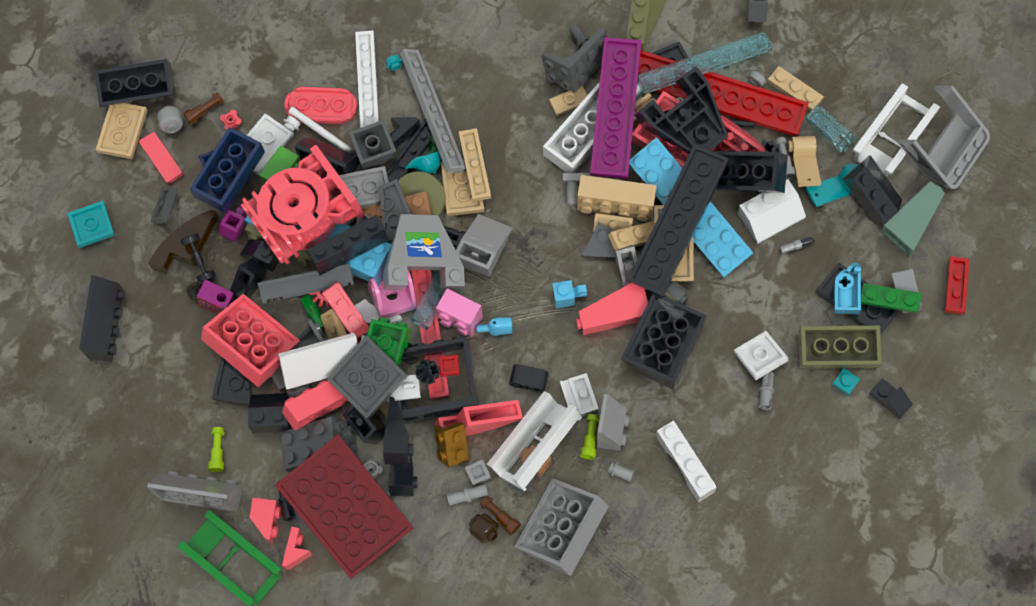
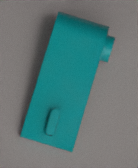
(831, 189)

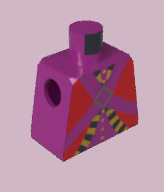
(212, 295)

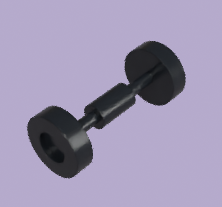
(198, 258)

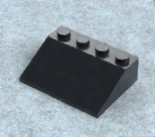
(664, 340)

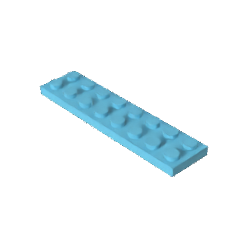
(714, 233)

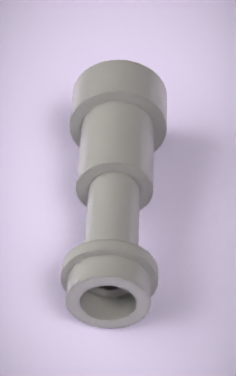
(782, 149)

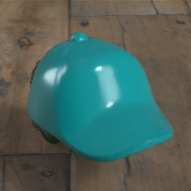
(429, 161)

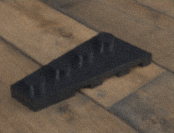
(231, 385)

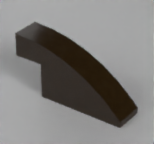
(172, 248)

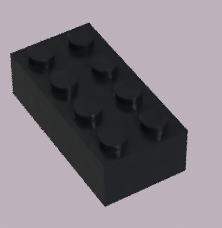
(754, 172)

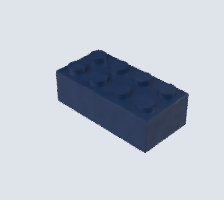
(227, 170)

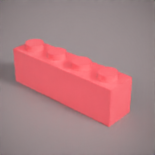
(312, 404)

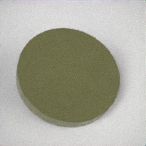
(419, 182)

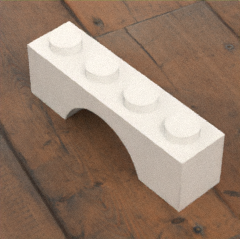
(692, 469)

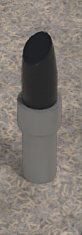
(795, 245)

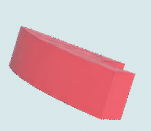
(484, 417)

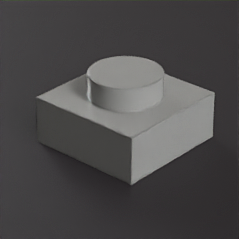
(477, 472)

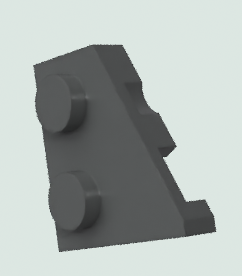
(600, 244)

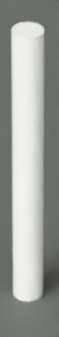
(320, 130)

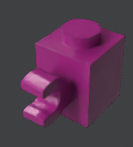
(233, 224)

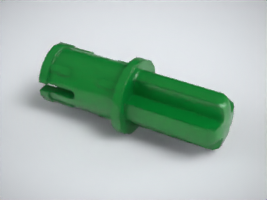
(312, 310)

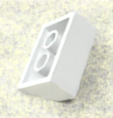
(771, 213)

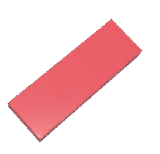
(161, 158)
(345, 310)

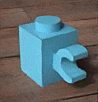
(565, 294)

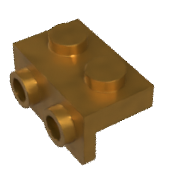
(451, 444)

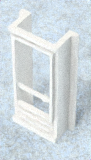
(885, 162)
(542, 412)

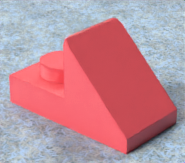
(293, 555)

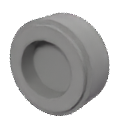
(756, 79)

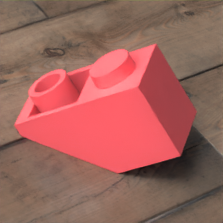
(264, 516)

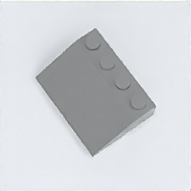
(197, 491)
(562, 526)

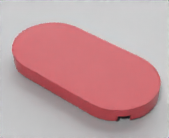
(323, 104)

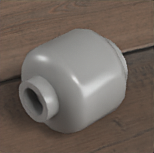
(170, 119)

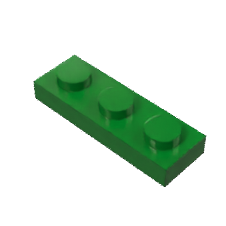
(891, 298)

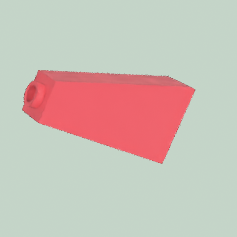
(614, 310)

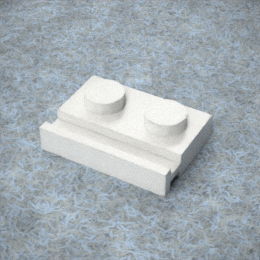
(580, 394)

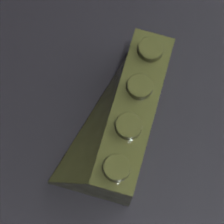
(643, 19)

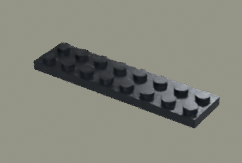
(678, 220)

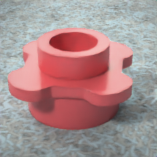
(231, 115)

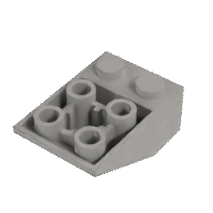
(483, 244)

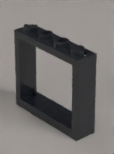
(445, 408)

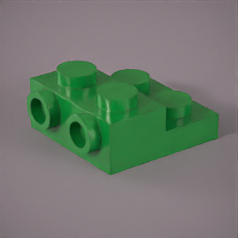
(390, 337)

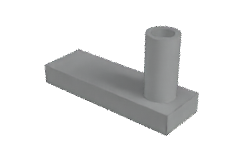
(572, 181)

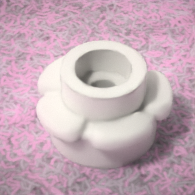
(291, 123)

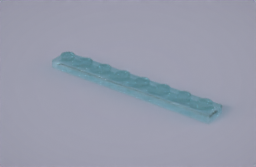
(705, 62)

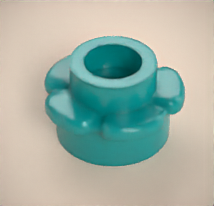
(394, 62)

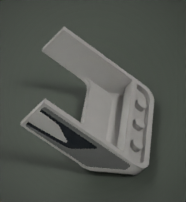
(956, 146)

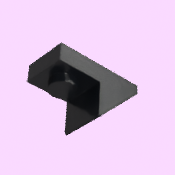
(405, 129)
(891, 398)

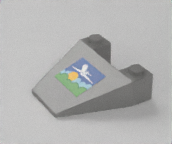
(422, 245)

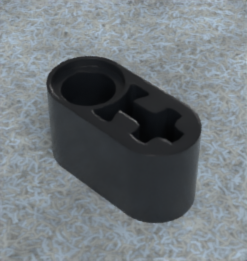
(528, 378)

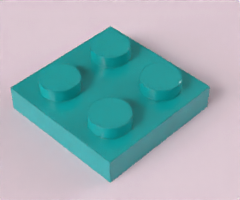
(91, 224)

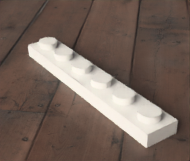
(367, 78)

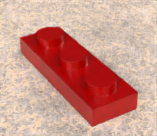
(957, 285)

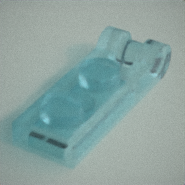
(830, 128)

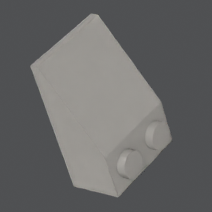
(612, 424)

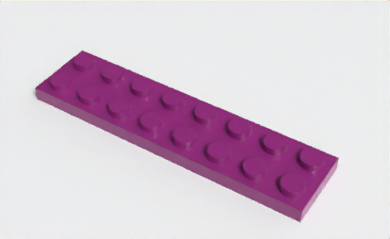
(615, 108)

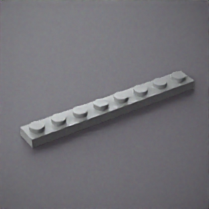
(432, 111)

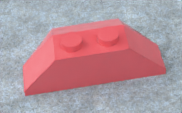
(738, 139)

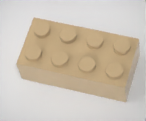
(616, 197)

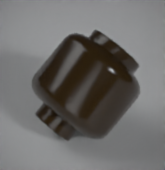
(483, 528)

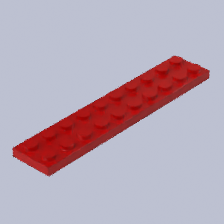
(740, 99)

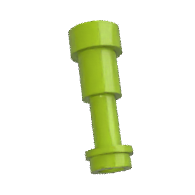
(588, 450)
(215, 463)

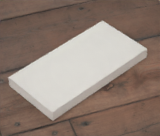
(315, 360)

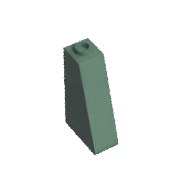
(912, 220)

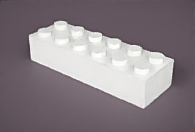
(574, 139)

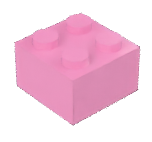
(459, 313)

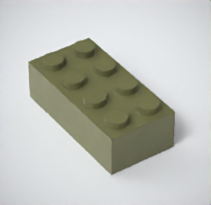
(839, 347)

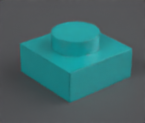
(846, 382)

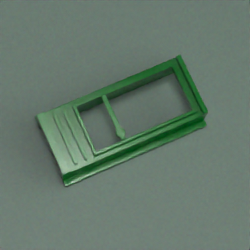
(208, 538)

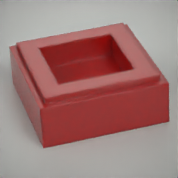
(449, 365)

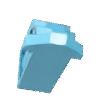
(848, 299)

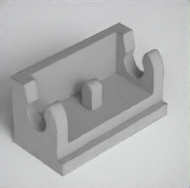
(905, 281)

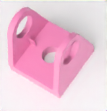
(387, 308)

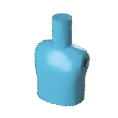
(497, 326)

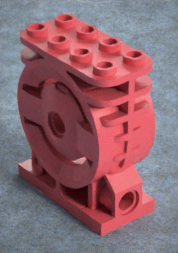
(293, 187)

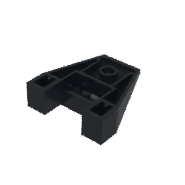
(690, 121)
(398, 453)

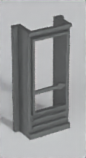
(304, 283)

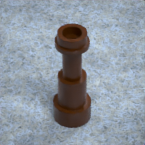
(192, 115)
(511, 525)

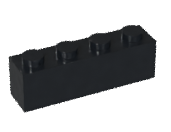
(347, 245)

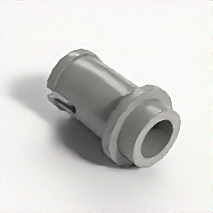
(620, 471)

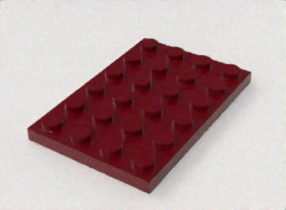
(344, 506)

